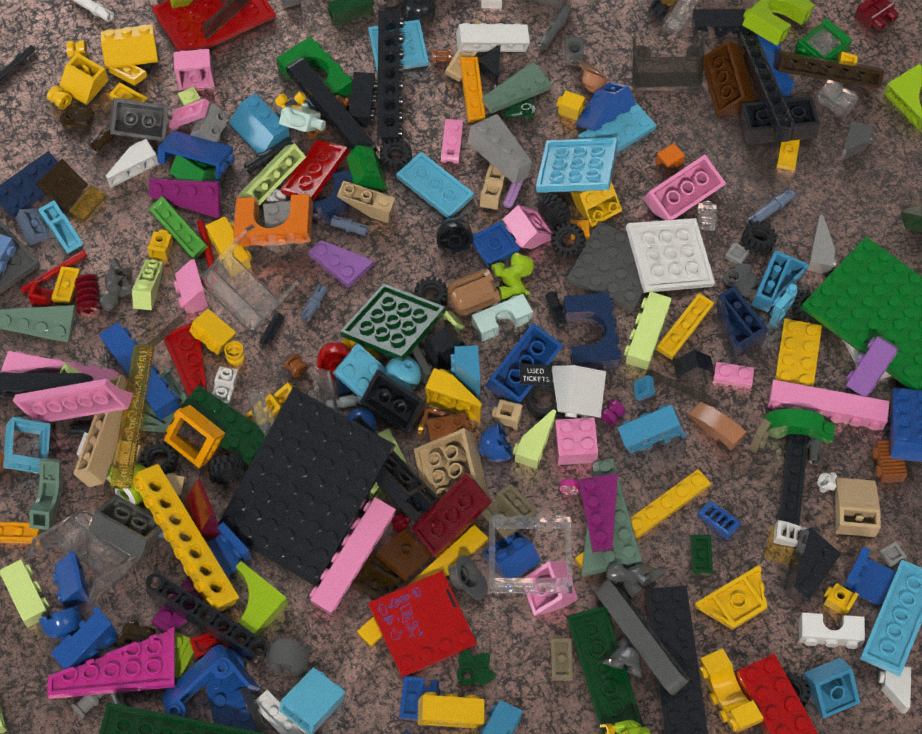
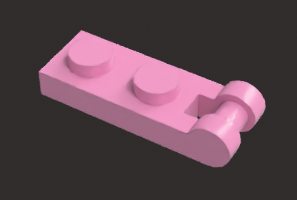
(189, 113)
(452, 141)

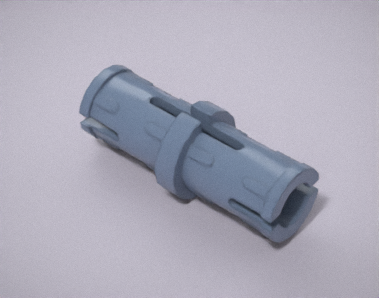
(350, 225)
(313, 302)

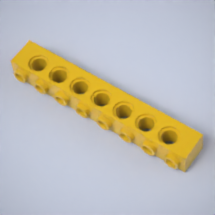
(155, 478)

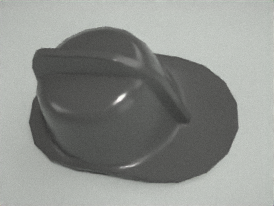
(467, 577)

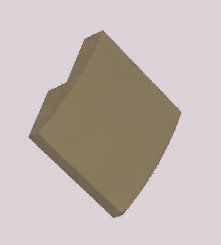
(509, 503)

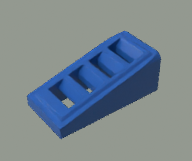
(724, 533)

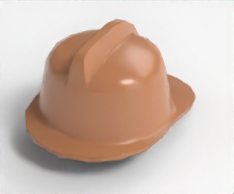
(592, 78)

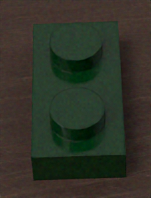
(701, 555)

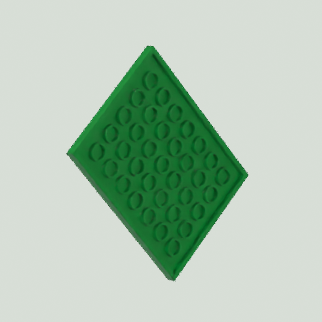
(872, 298)

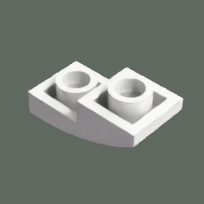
(225, 384)

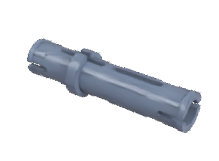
(776, 204)

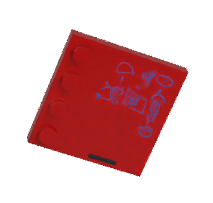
(422, 624)

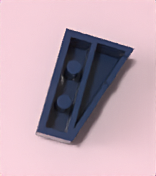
(739, 321)

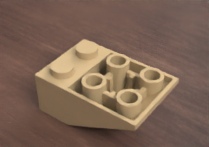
(856, 507)

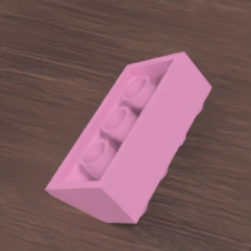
(684, 189)

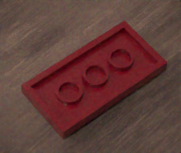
(451, 515)

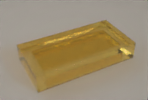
(87, 203)

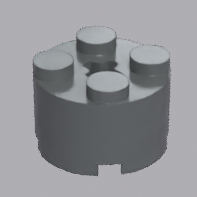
(288, 656)

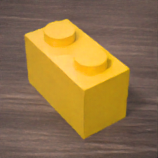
(212, 331)

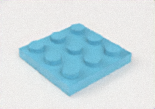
(413, 45)

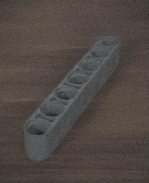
(642, 636)

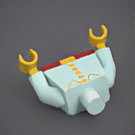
(299, 116)

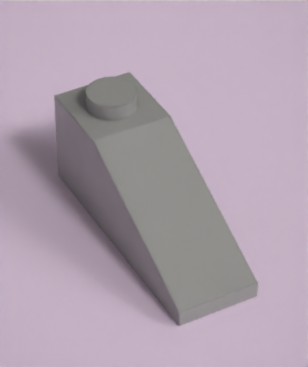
(822, 250)

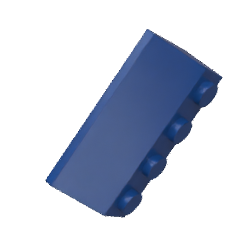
(532, 348)

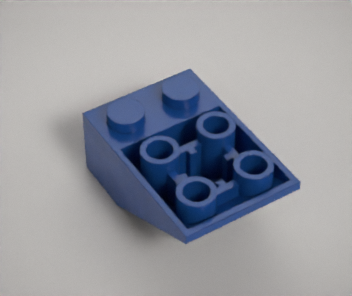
(606, 106)

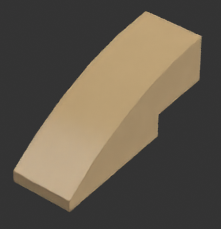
(492, 188)

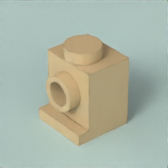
(507, 408)

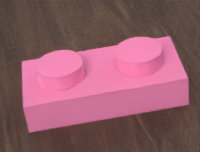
(733, 375)

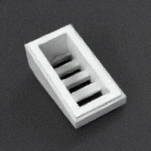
(778, 538)

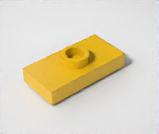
(788, 155)

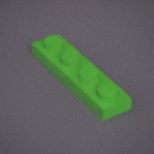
(178, 227)

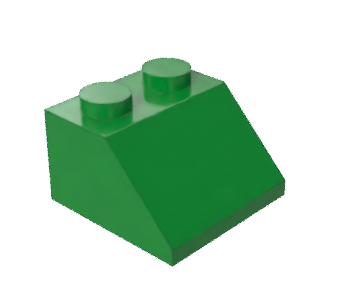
(366, 168)
(192, 170)

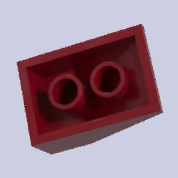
(201, 511)

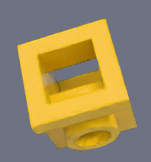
(160, 245)
(839, 605)

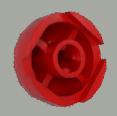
(332, 355)

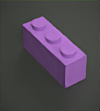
(872, 366)

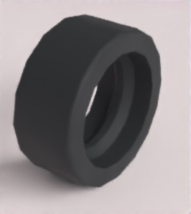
(532, 408)

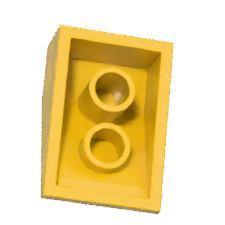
(450, 395)

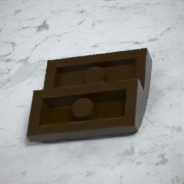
(376, 578)

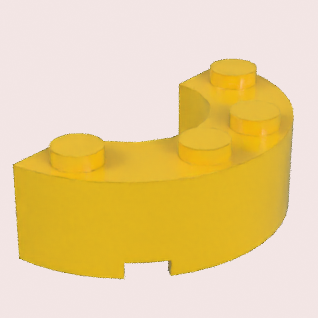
(727, 694)

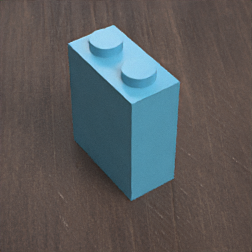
(312, 701)

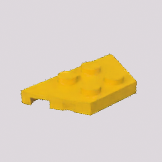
(736, 601)

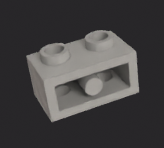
(211, 125)

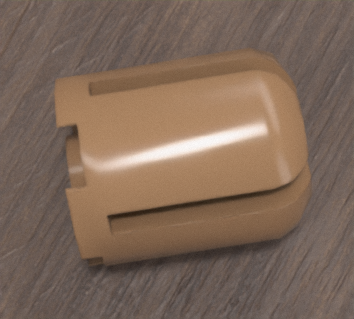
(473, 292)

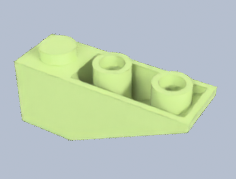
(147, 285)

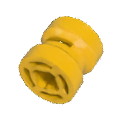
(76, 47)
(57, 96)
(231, 350)

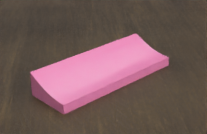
(73, 401)

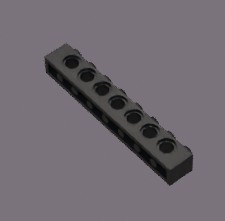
(389, 21)

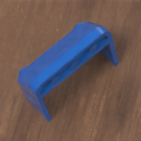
(216, 662)

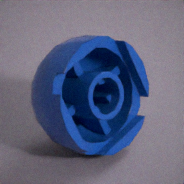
(494, 444)
(61, 623)

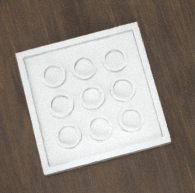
(670, 255)

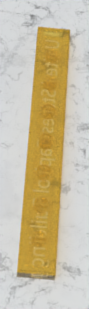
(132, 417)

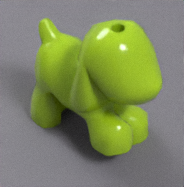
(520, 267)

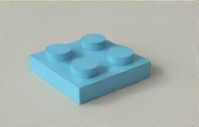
(358, 370)

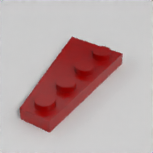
(187, 358)

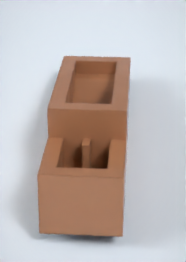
(717, 425)

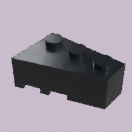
(810, 565)

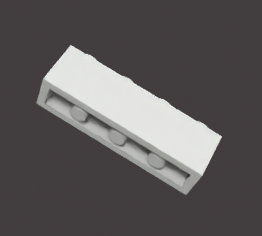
(485, 37)

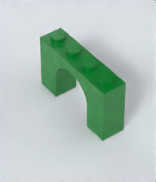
(315, 56)

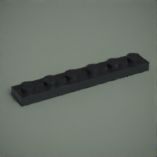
(793, 478)

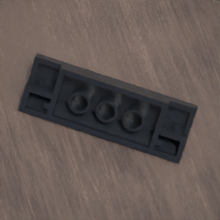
(404, 485)

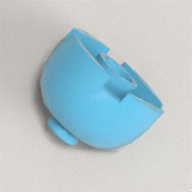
(404, 372)

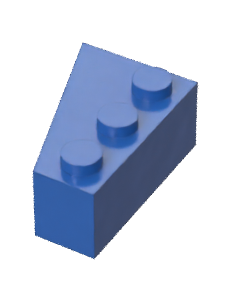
(86, 642)

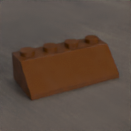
(728, 79)

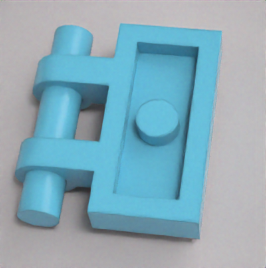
(782, 305)

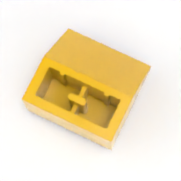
(83, 78)
(597, 204)

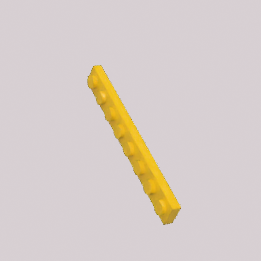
(664, 505)

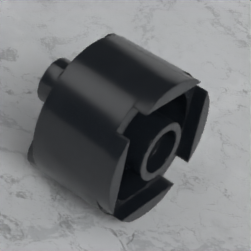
(441, 346)

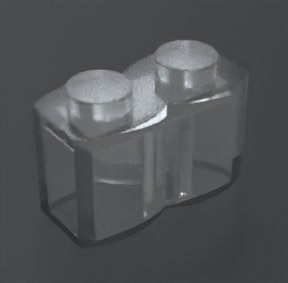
(837, 98)

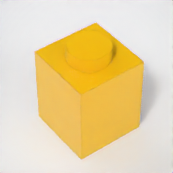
(570, 105)

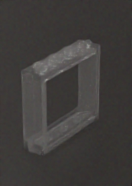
(530, 585)

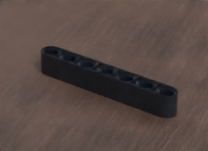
(328, 105)
(19, 383)
(202, 609)

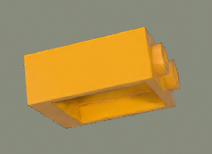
(204, 426)

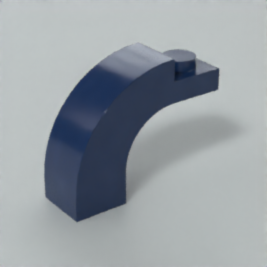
(332, 205)

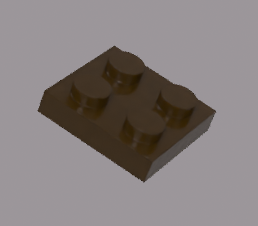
(61, 184)

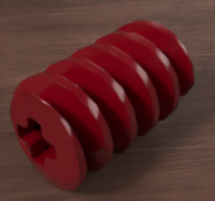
(87, 295)

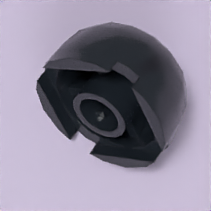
(418, 10)
(454, 236)

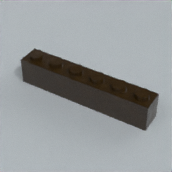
(828, 69)

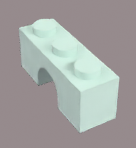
(514, 309)

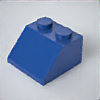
(71, 581)

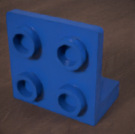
(228, 550)
(869, 578)

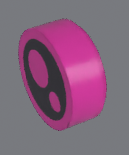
(569, 487)

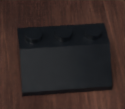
(394, 402)

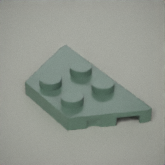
(150, 420)

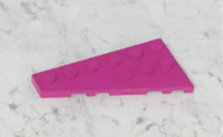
(126, 669)

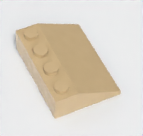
(448, 459)

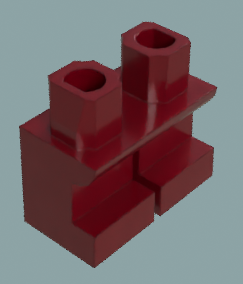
(874, 12)

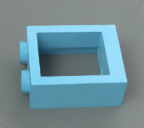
(20, 462)

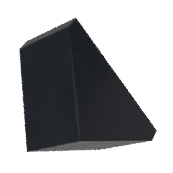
(490, 64)
(693, 365)

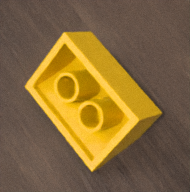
(129, 46)

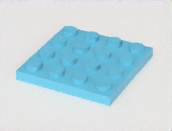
(577, 165)

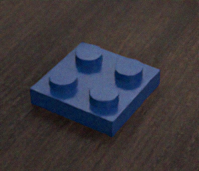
(495, 244)

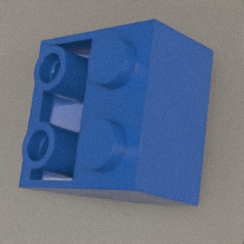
(513, 556)

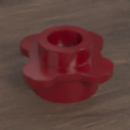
(400, 522)

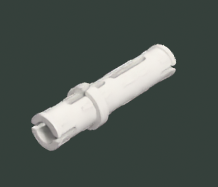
(96, 8)

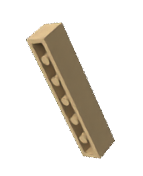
(100, 443)

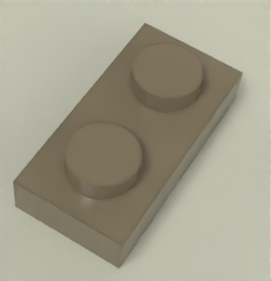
(761, 436)
(561, 659)

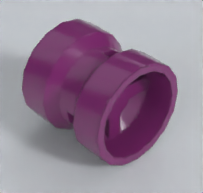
(612, 412)

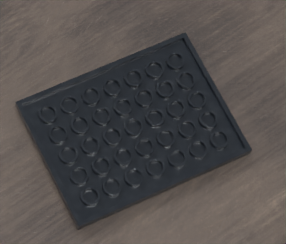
(306, 486)

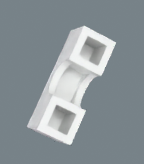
(814, 632)

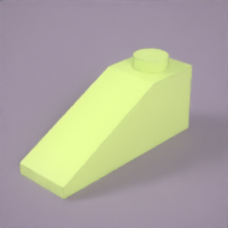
(534, 441)

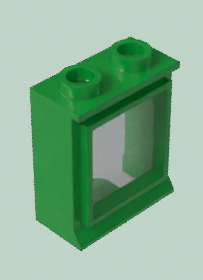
(824, 42)

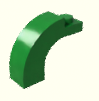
(800, 422)

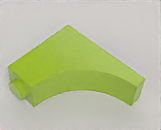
(905, 94)
(263, 603)

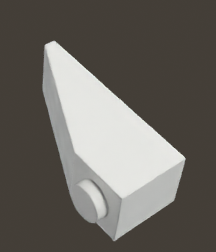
(133, 162)

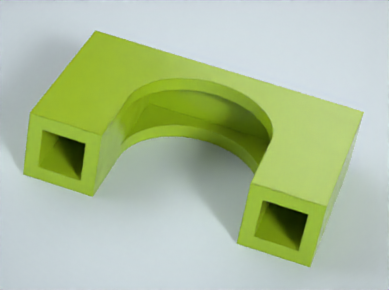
(772, 28)

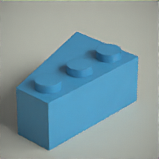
(779, 274)
(651, 428)
(503, 719)

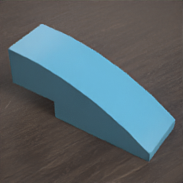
(60, 227)

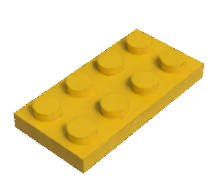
(798, 352)

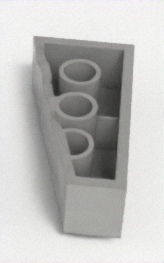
(500, 148)

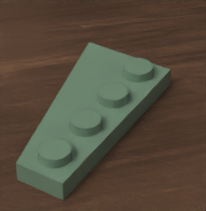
(519, 87)
(43, 322)

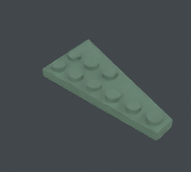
(625, 546)

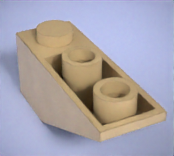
(370, 202)

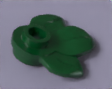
(523, 109)
(476, 666)

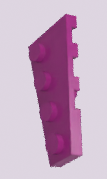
(190, 194)
(599, 506)

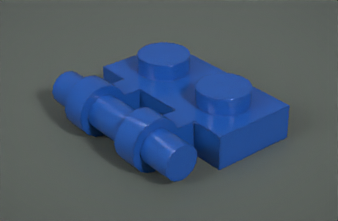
(412, 690)

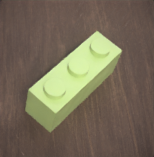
(25, 592)

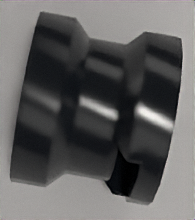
(658, 9)

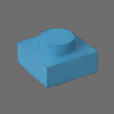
(644, 388)

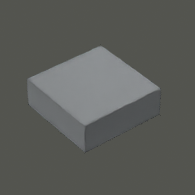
(737, 254)
(892, 554)

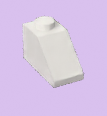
(897, 688)

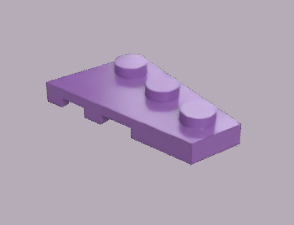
(340, 262)

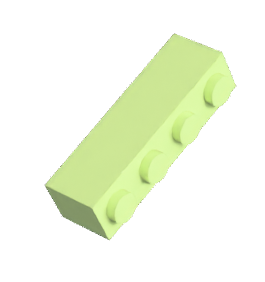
(273, 173)
(648, 330)

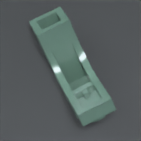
(49, 495)

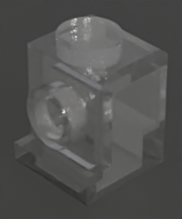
(706, 216)

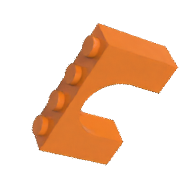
(294, 230)

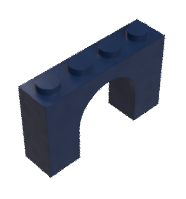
(597, 309)

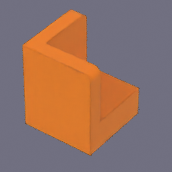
(670, 156)

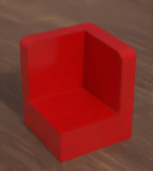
(39, 296)

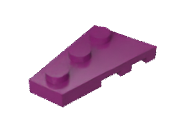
(166, 618)

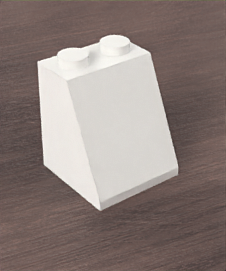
(579, 390)

